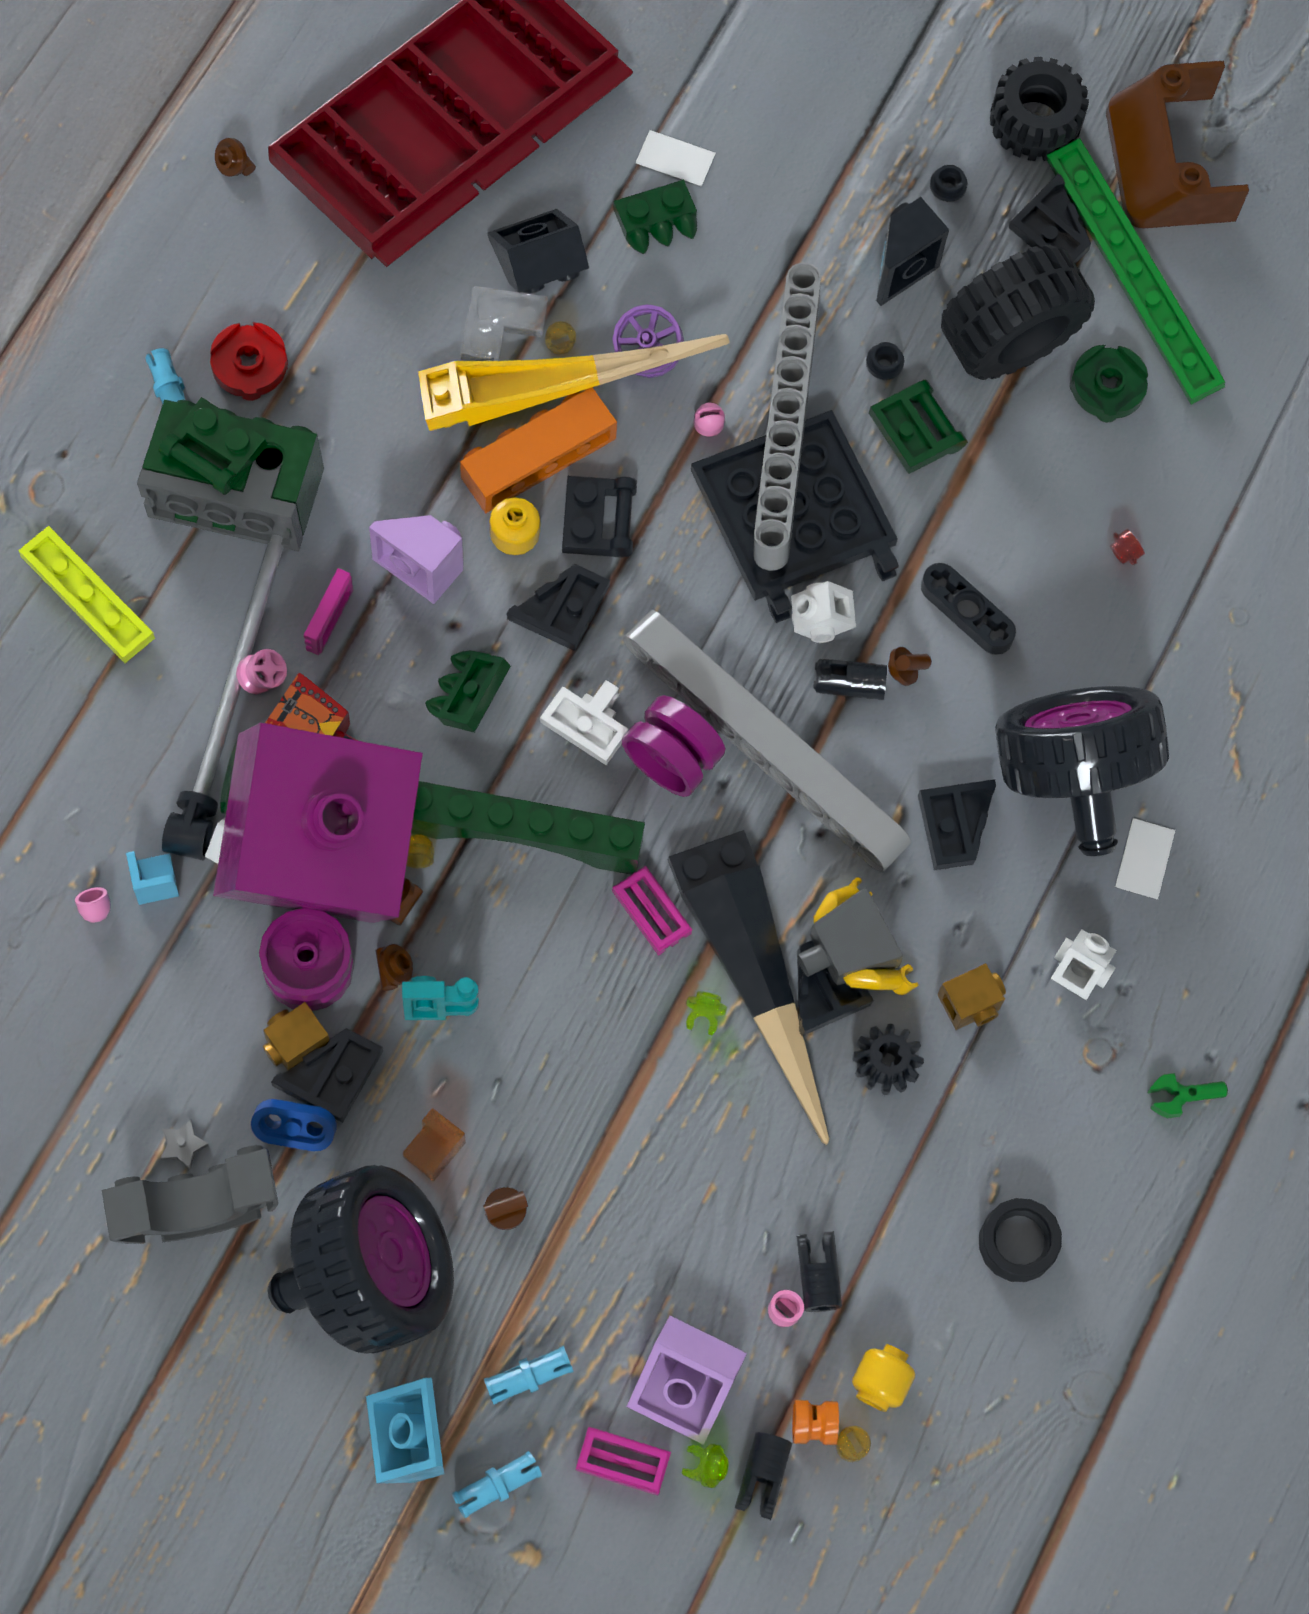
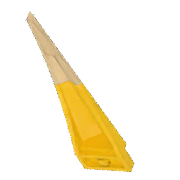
(496, 388)

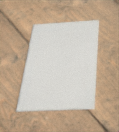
(675, 158)
(1145, 858)

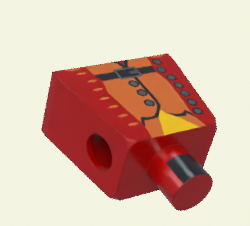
(311, 710)

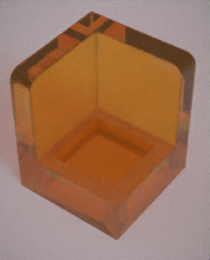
(434, 1145)

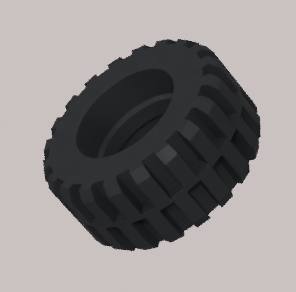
(1017, 312)

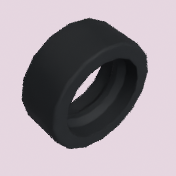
(1035, 1212)

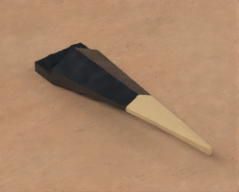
(733, 910)

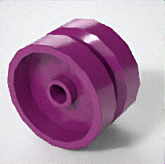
(673, 745)
(288, 947)

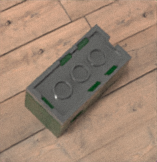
(266, 501)

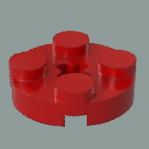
(253, 380)

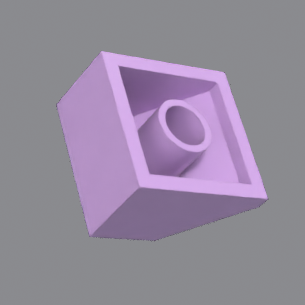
(419, 552)
(686, 1379)

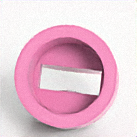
(711, 424)
(93, 904)
(788, 1303)

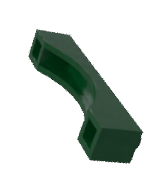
(584, 836)

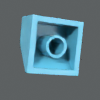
(405, 1433)

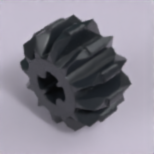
(899, 1070)

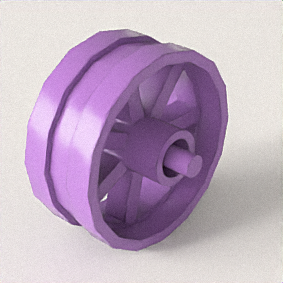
(646, 337)

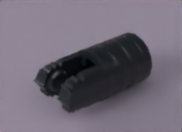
(850, 679)
(819, 1280)
(765, 1465)

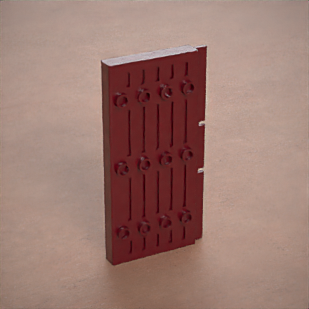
(444, 114)

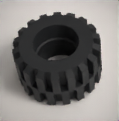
(1044, 84)

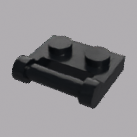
(586, 512)

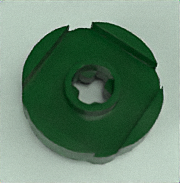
(1103, 401)

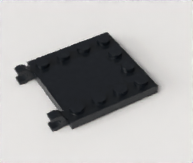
(833, 515)

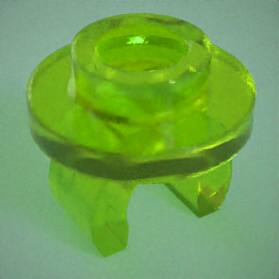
(705, 1005)
(712, 1465)

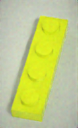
(86, 594)

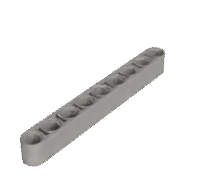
(792, 364)
(767, 741)

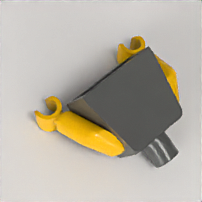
(855, 943)

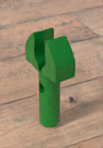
(1183, 1094)

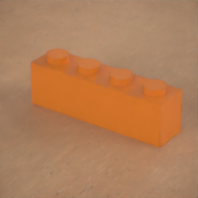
(538, 448)

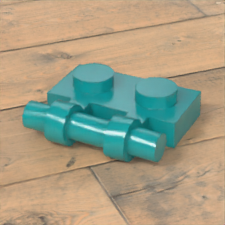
(432, 1000)

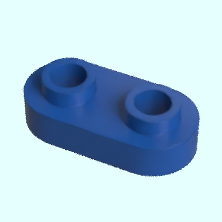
(294, 1127)

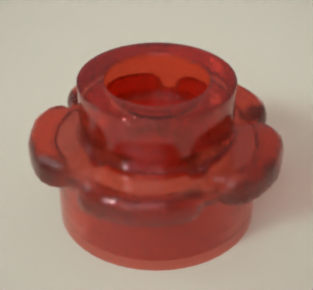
(1126, 547)

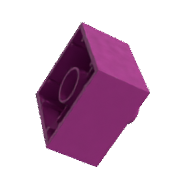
(318, 823)

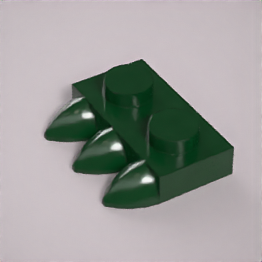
(656, 213)
(468, 691)

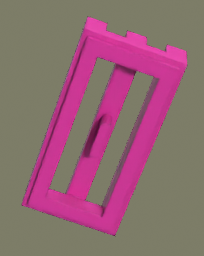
(328, 611)
(671, 938)
(617, 1477)

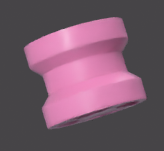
(267, 663)

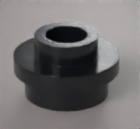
(952, 175)
(885, 351)

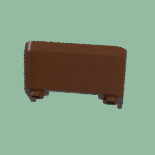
(1150, 182)

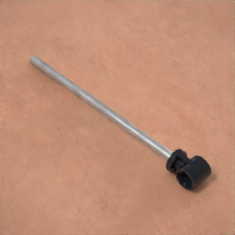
(190, 832)

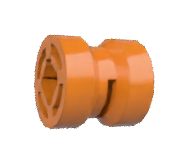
(815, 1422)

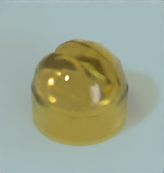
(559, 330)
(420, 852)
(846, 1449)

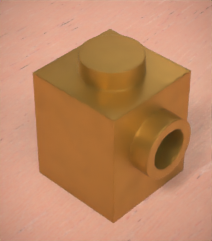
(973, 997)
(293, 1036)

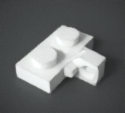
(587, 721)

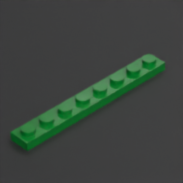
(1136, 272)

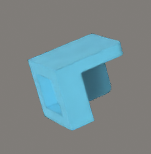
(152, 878)

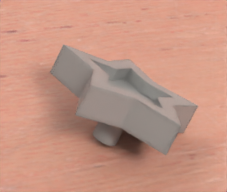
(182, 1144)

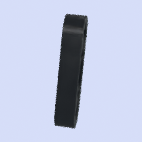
(996, 619)

